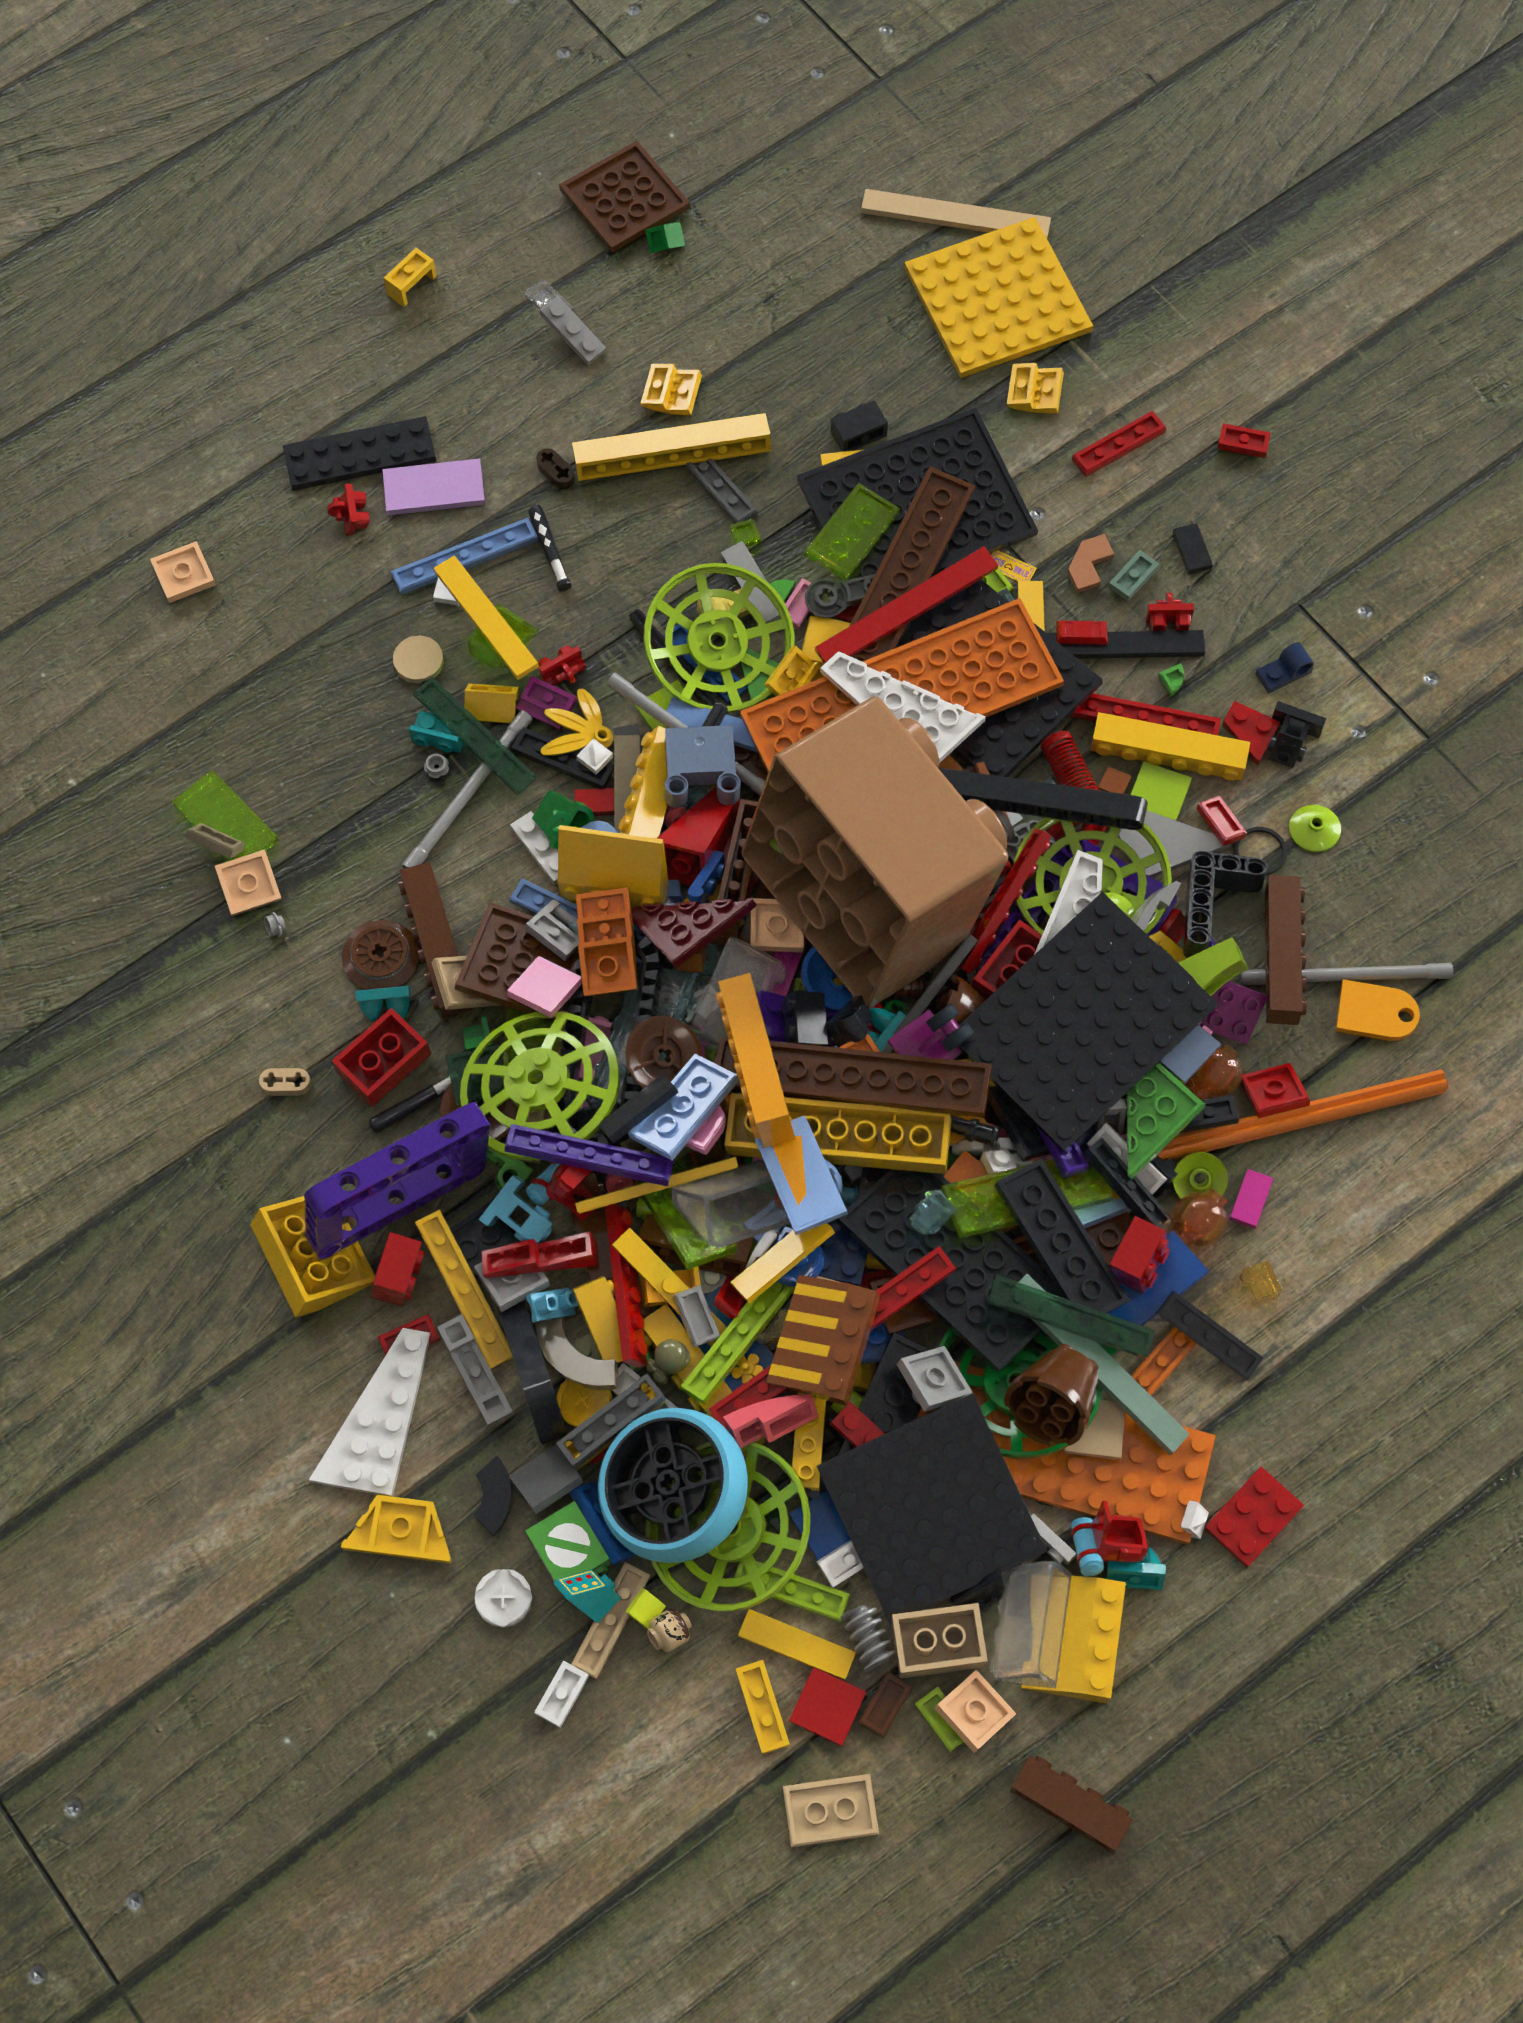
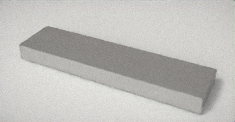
(740, 556)

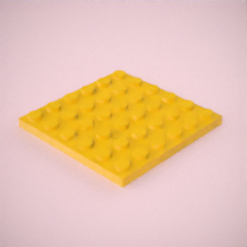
(998, 297)

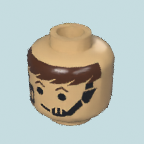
(669, 1630)

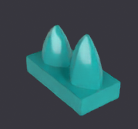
(372, 1000)
(886, 1024)
(1141, 1574)

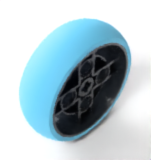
(622, 1498)

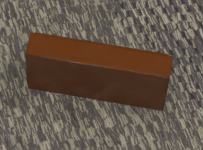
(885, 1705)

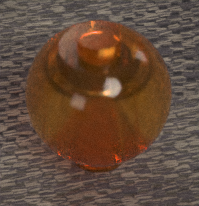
(1218, 1075)
(1200, 1218)

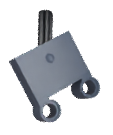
(701, 758)

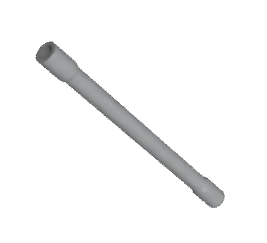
(628, 691)
(420, 852)
(1427, 971)

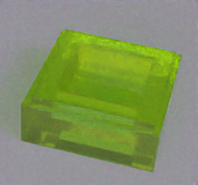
(746, 532)

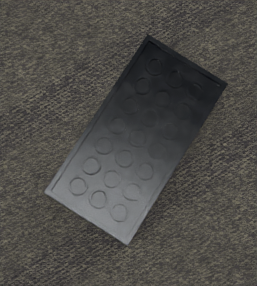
(884, 1228)

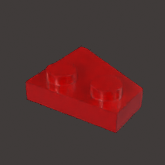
(1252, 727)

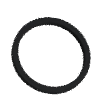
(1273, 833)

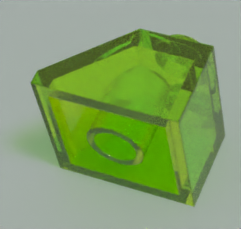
(483, 650)

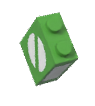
(568, 1544)

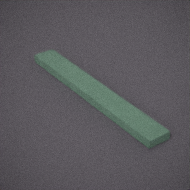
(1121, 1387)

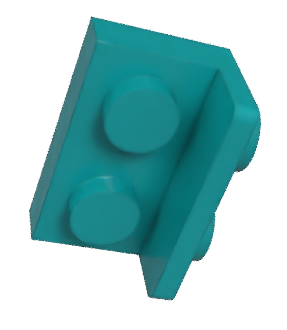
(432, 732)

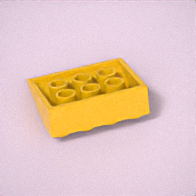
(609, 861)
(303, 1277)
(1089, 1640)

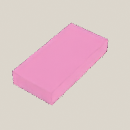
(797, 606)

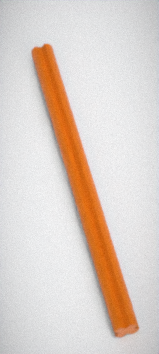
(1318, 1112)

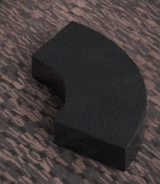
(496, 1496)

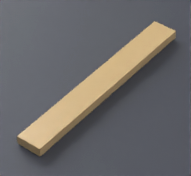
(944, 212)

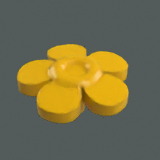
(747, 1368)

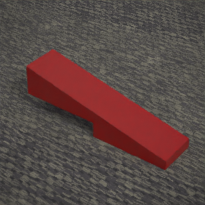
(530, 1257)

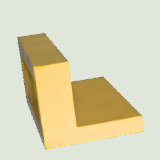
(491, 702)

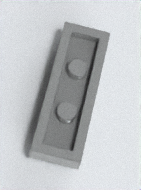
(572, 330)

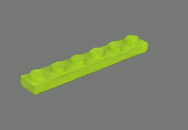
(735, 1342)

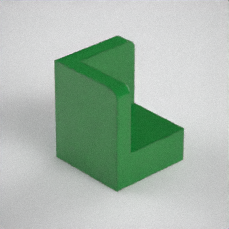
(665, 237)
(476, 1034)

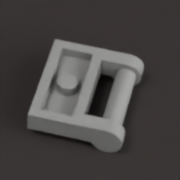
(552, 932)

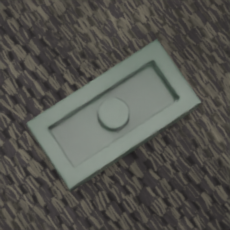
(1133, 575)

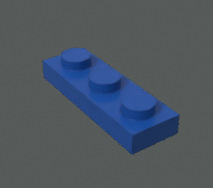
(588, 1502)

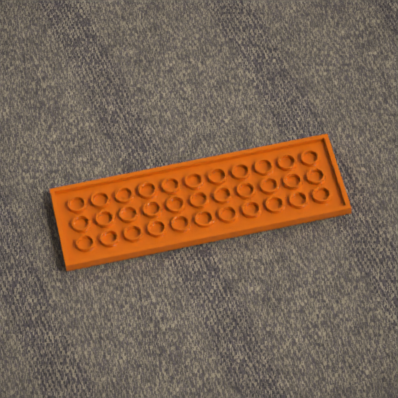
(974, 663)
(1139, 1485)

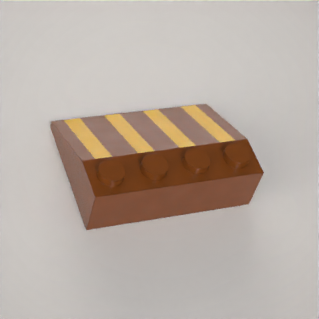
(824, 1339)

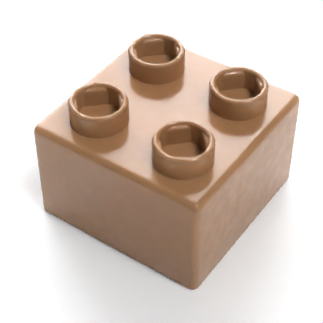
(875, 848)

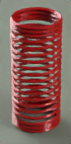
(1060, 747)

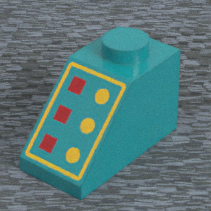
(589, 1593)

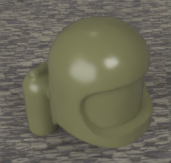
(670, 1358)

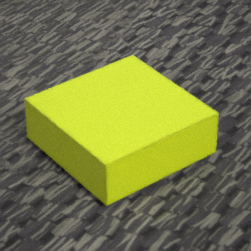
(645, 1607)

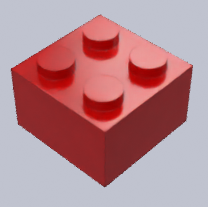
(1140, 1255)
(395, 1271)

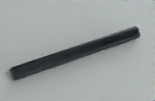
(658, 641)

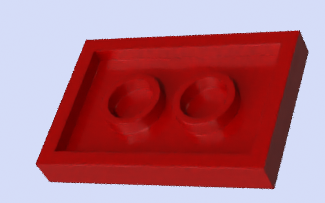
(1253, 1517)

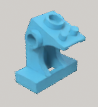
(535, 1227)

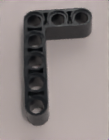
(1213, 871)
(533, 1373)

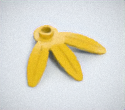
(585, 729)

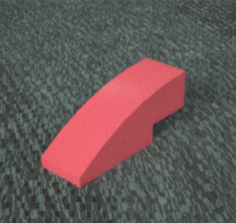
(770, 1418)

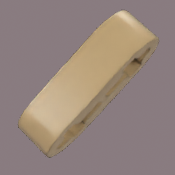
(285, 1079)

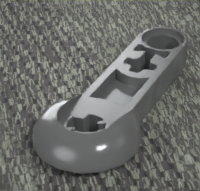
(841, 592)

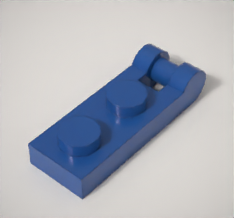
(707, 879)

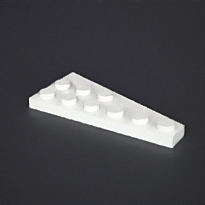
(943, 721)
(1079, 890)
(374, 1435)

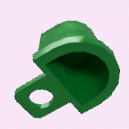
(558, 811)

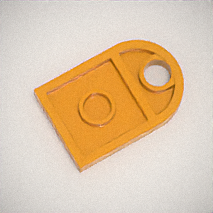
(1374, 1011)

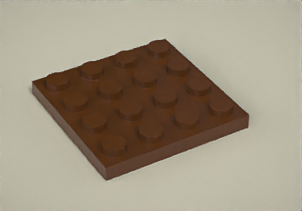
(624, 196)
(501, 955)

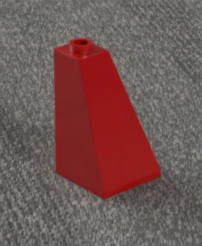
(696, 836)

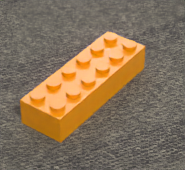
(754, 1061)

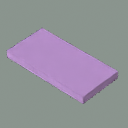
(433, 486)

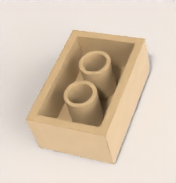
(939, 1640)

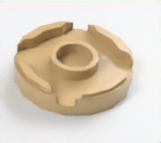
(418, 659)

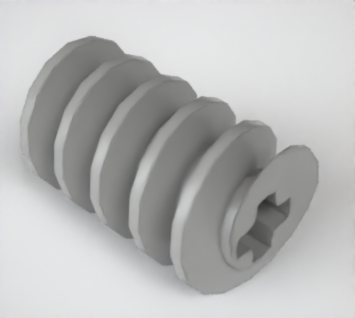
(867, 1636)

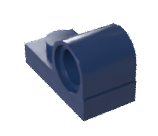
(1291, 666)

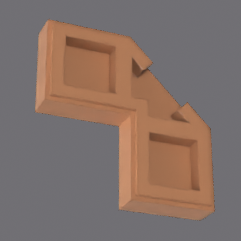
(1088, 554)

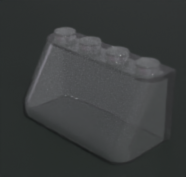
(736, 960)
(731, 1204)
(1031, 1624)

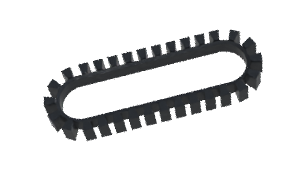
(646, 1007)

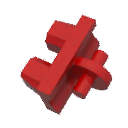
(345, 509)
(1169, 612)
(562, 667)

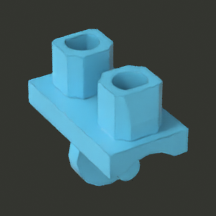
(552, 1304)

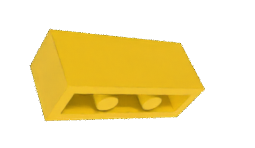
(600, 1315)

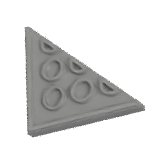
(1177, 838)

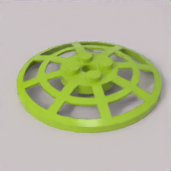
(717, 623)
(1111, 873)
(555, 1078)
(746, 1539)

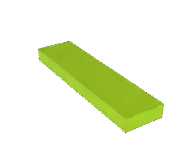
(802, 1593)

